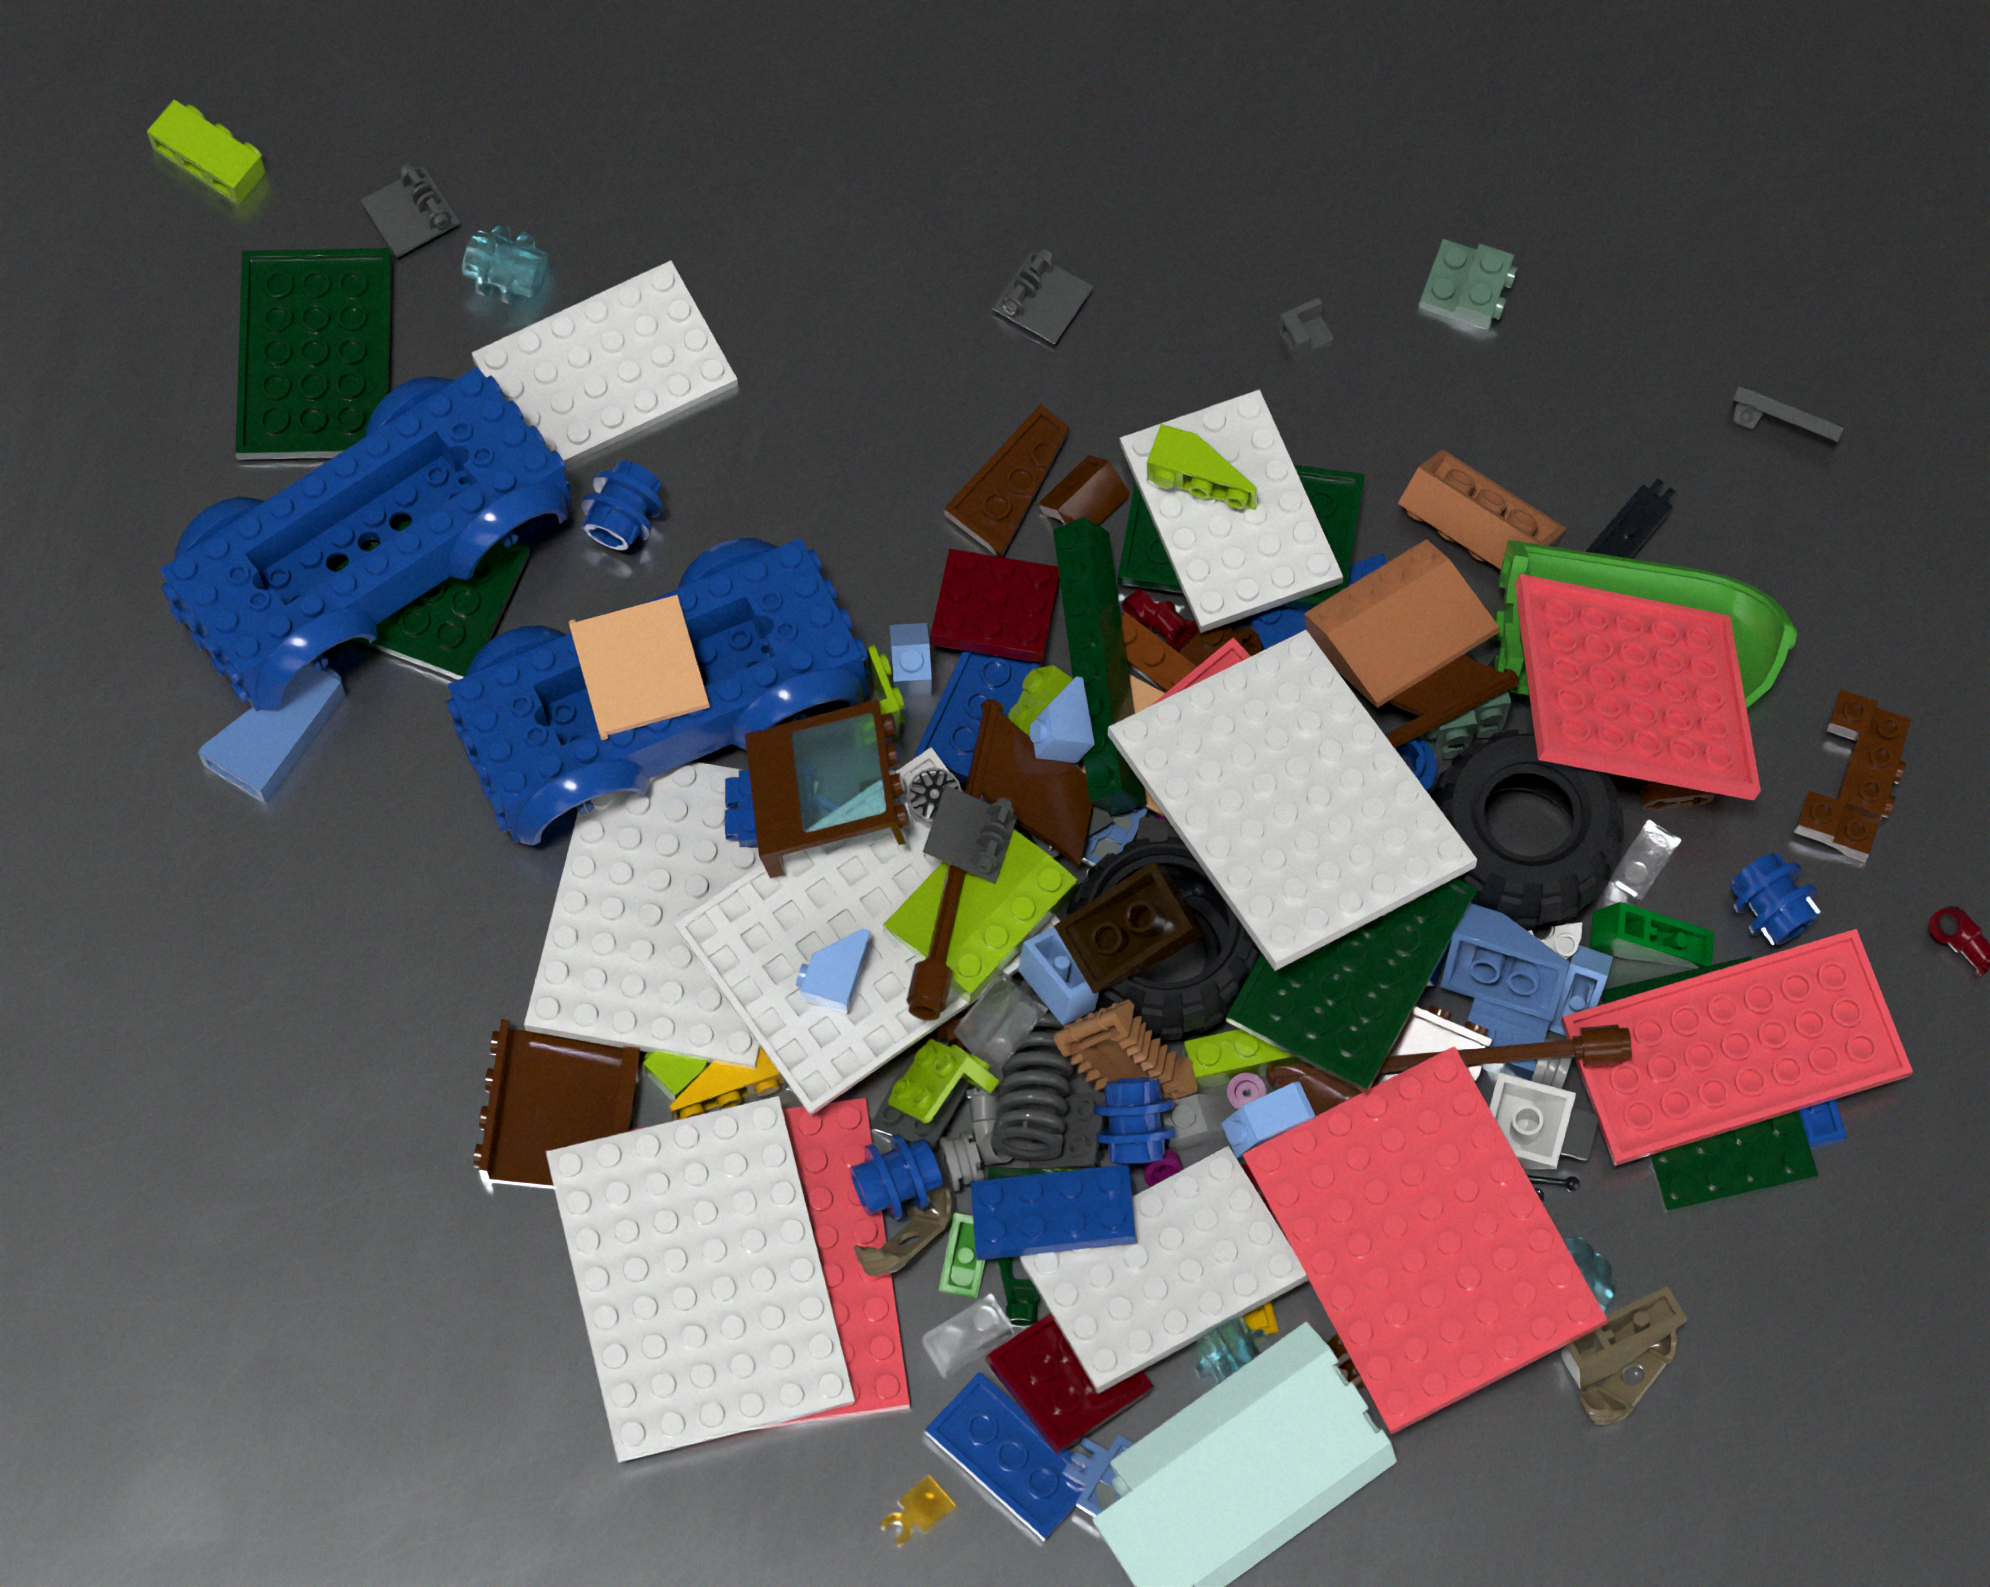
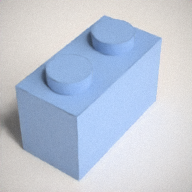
(1056, 977)

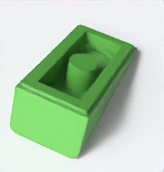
(961, 1269)

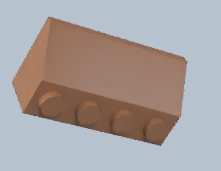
(1474, 509)

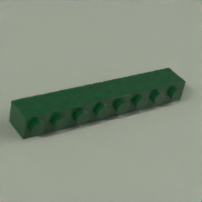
(1098, 657)

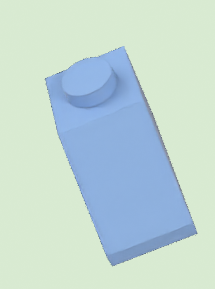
(911, 659)
(1064, 726)
(834, 972)
(1582, 984)
(1267, 1118)

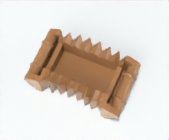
(1117, 1047)

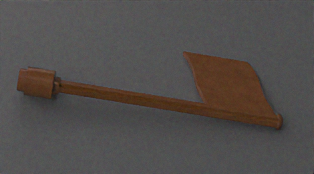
(1448, 694)
(1048, 802)
(1594, 1046)

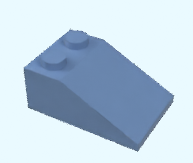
(1504, 964)
(1509, 1028)

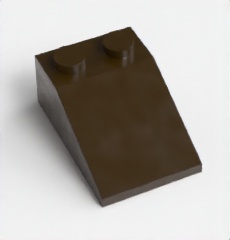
(1129, 928)

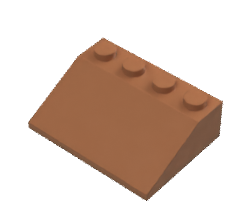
(1400, 623)

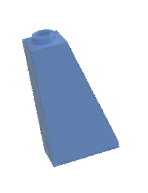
(266, 744)

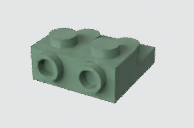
(1468, 283)
(1457, 734)

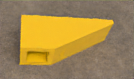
(726, 1086)

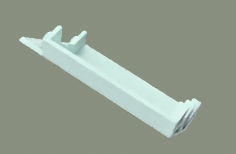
(1243, 1468)

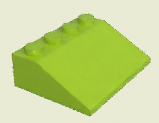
(989, 916)

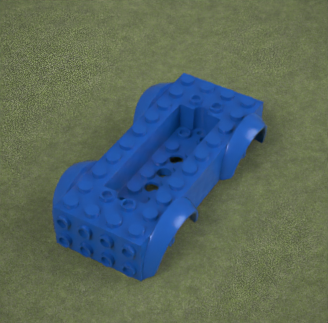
(256, 570)
(759, 634)

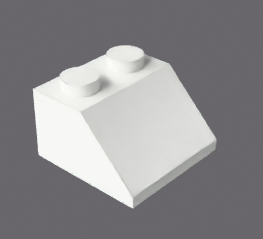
(1532, 1119)

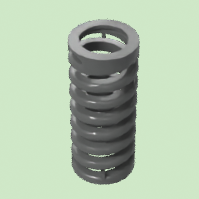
(1038, 1098)

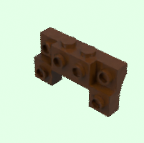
(1864, 793)

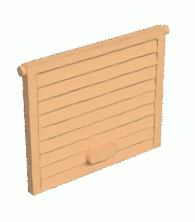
(639, 666)

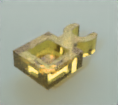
(922, 1507)

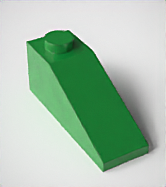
(1650, 937)

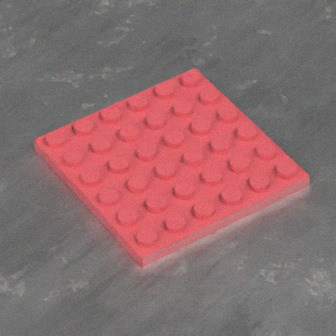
(1635, 687)

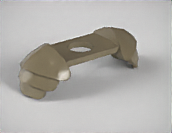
(925, 1223)
(1615, 1398)

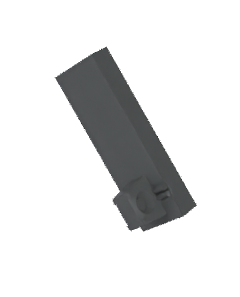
(1753, 404)

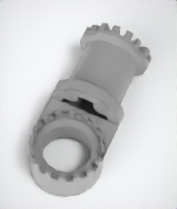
(983, 1116)

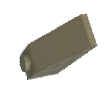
(1625, 1337)

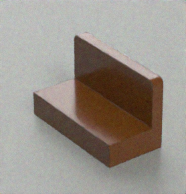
(1088, 491)

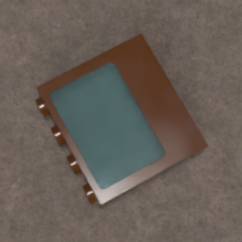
(825, 781)

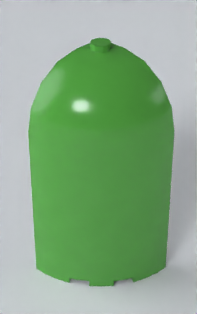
(1758, 621)

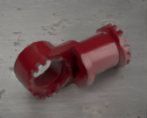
(1159, 618)
(1966, 940)

